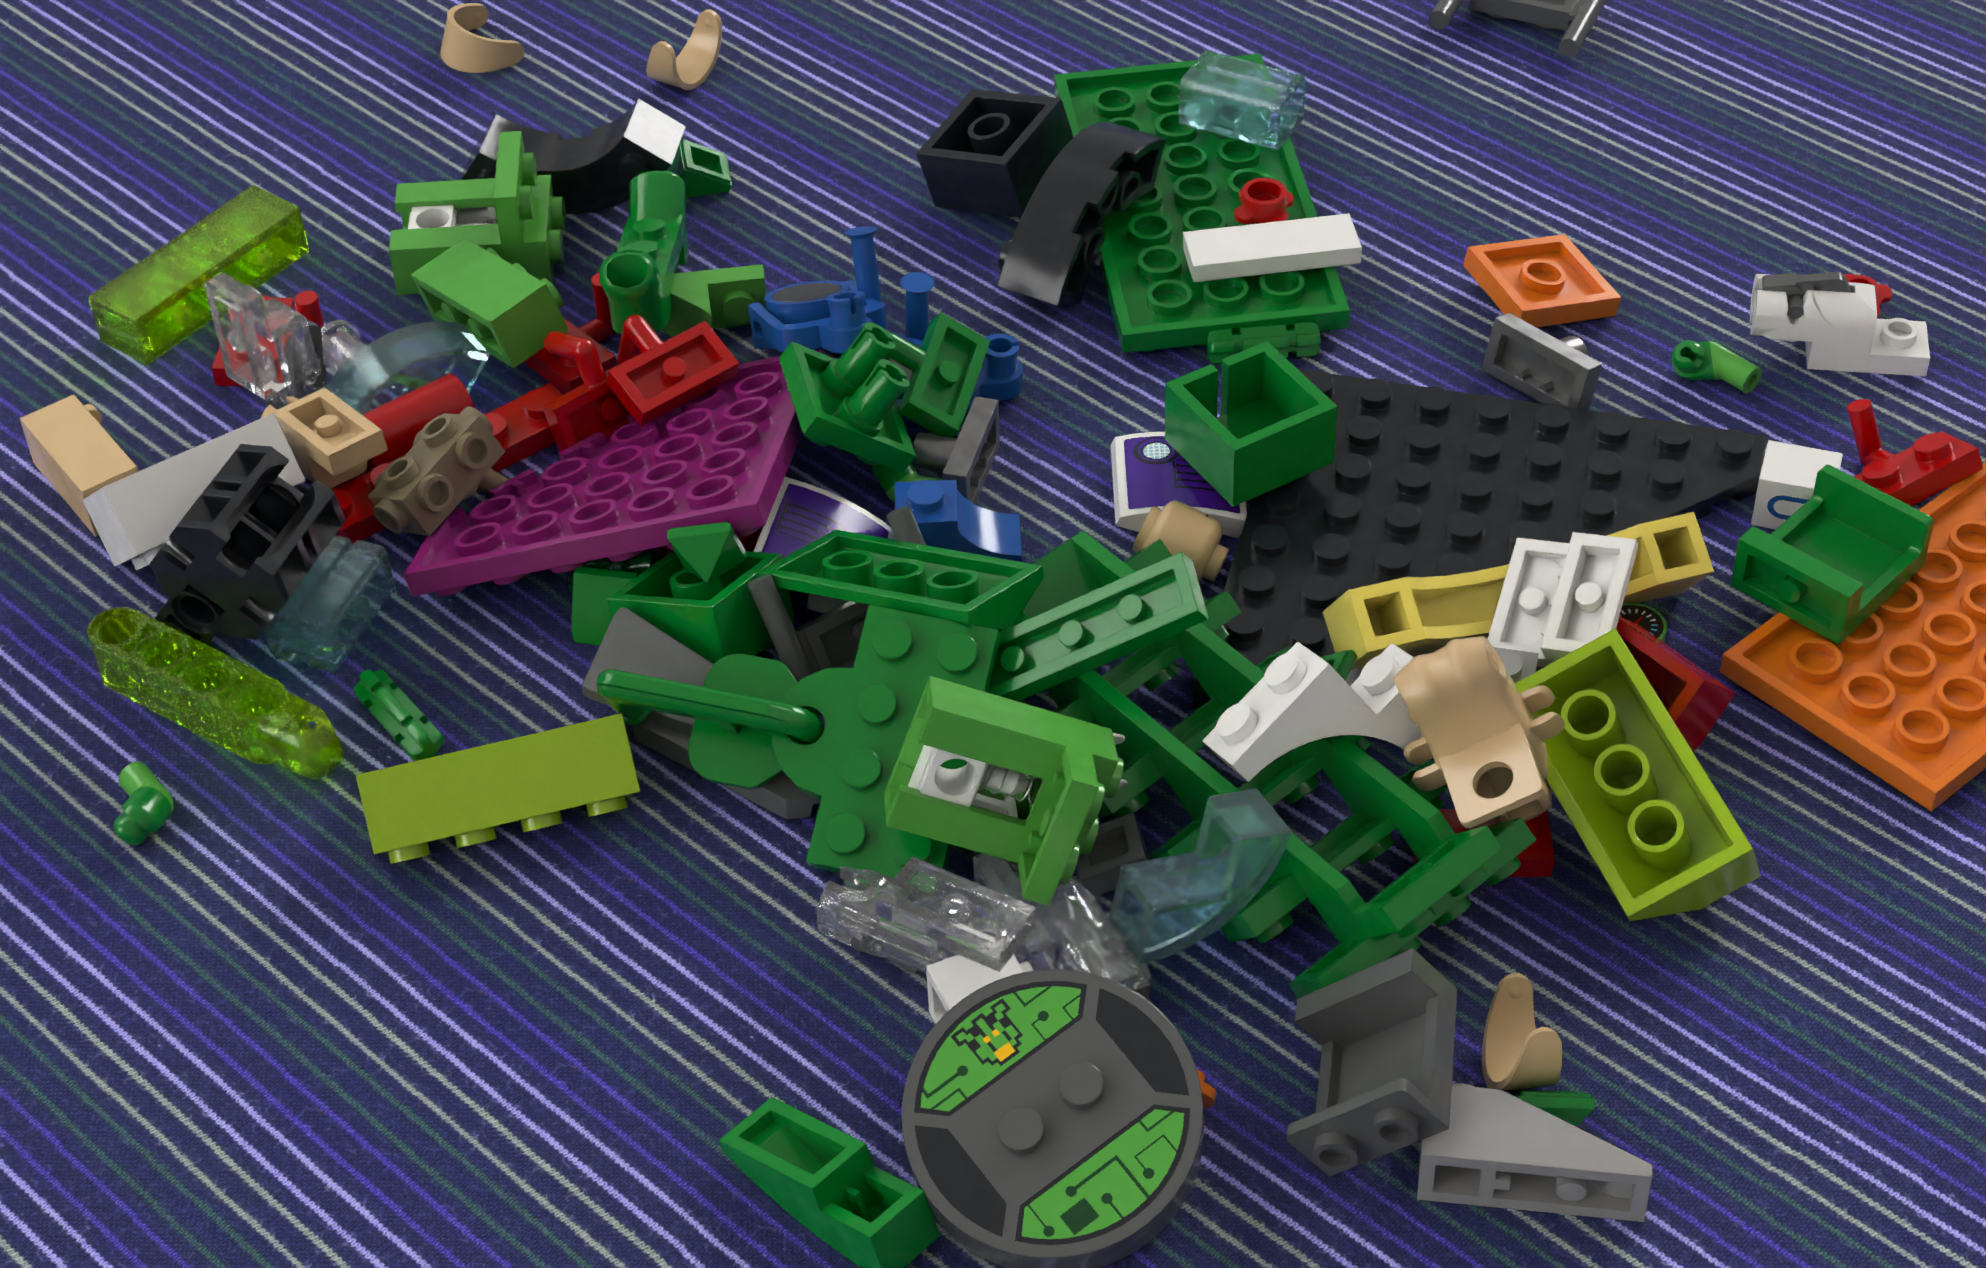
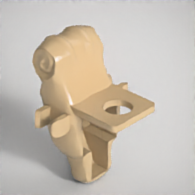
(1478, 732)

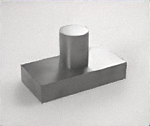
(1541, 364)
(965, 457)

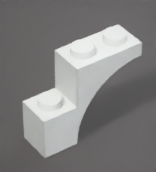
(1310, 701)

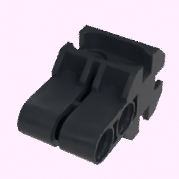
(243, 547)

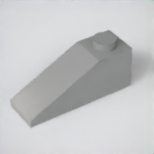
(1528, 1160)

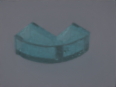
(408, 361)
(1188, 896)

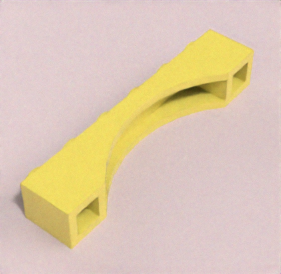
(1431, 611)

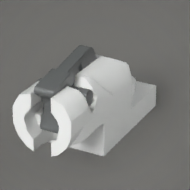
(1837, 324)

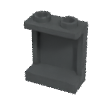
(1381, 1062)

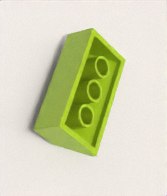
(496, 785)
(1637, 787)

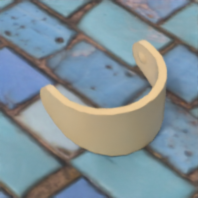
(472, 52)
(694, 61)
(1512, 1048)

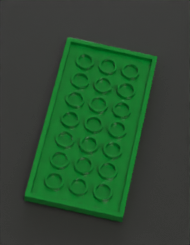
(1194, 190)

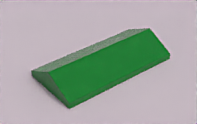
(910, 578)

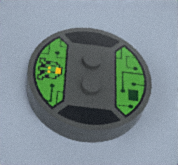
(1053, 1120)

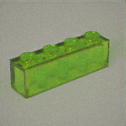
(165, 293)

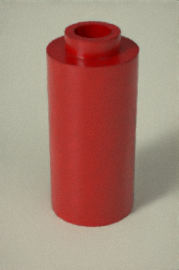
(408, 414)

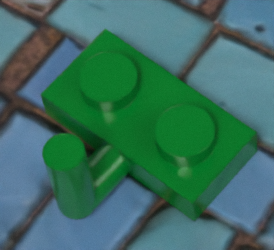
(941, 374)

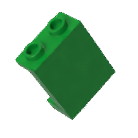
(1834, 555)

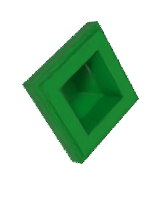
(707, 549)
(1566, 1105)

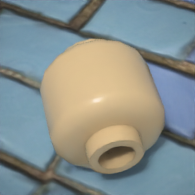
(1188, 532)

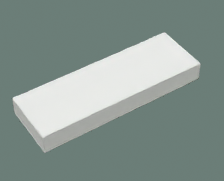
(1271, 247)

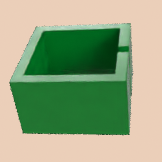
(1268, 426)

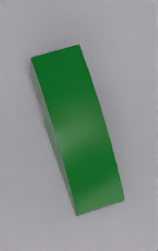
(832, 1186)

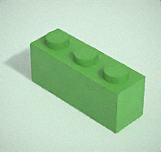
(493, 300)

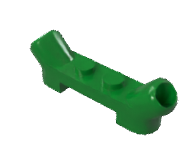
(650, 249)

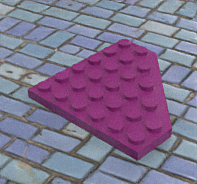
(621, 494)

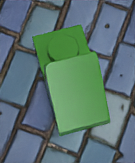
(715, 297)

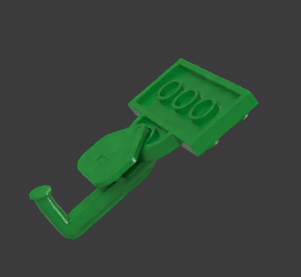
(764, 723)

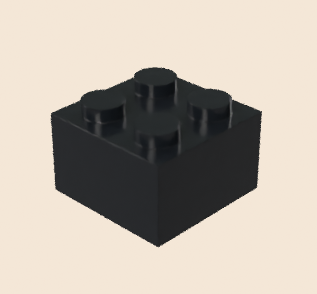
(994, 151)

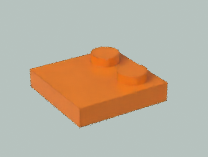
(1542, 280)

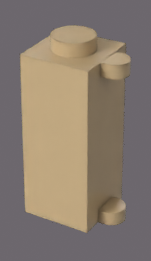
(75, 452)

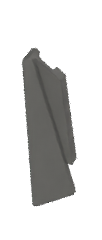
(643, 649)

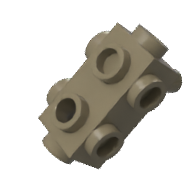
(440, 470)

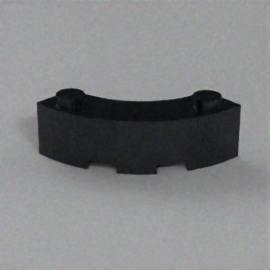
(592, 169)
(1062, 222)

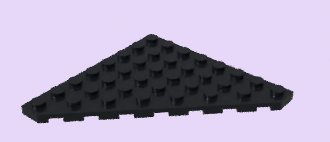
(1448, 487)

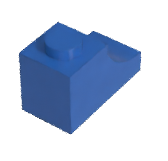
(956, 523)

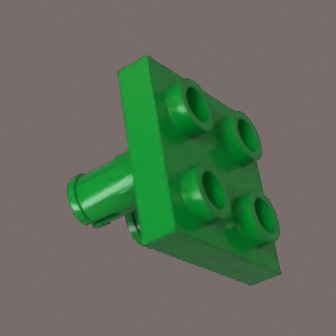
(852, 398)

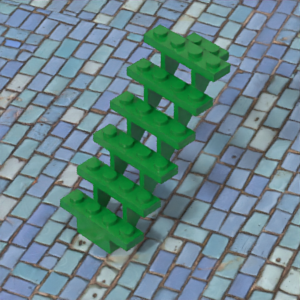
(1379, 801)

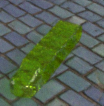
(211, 693)

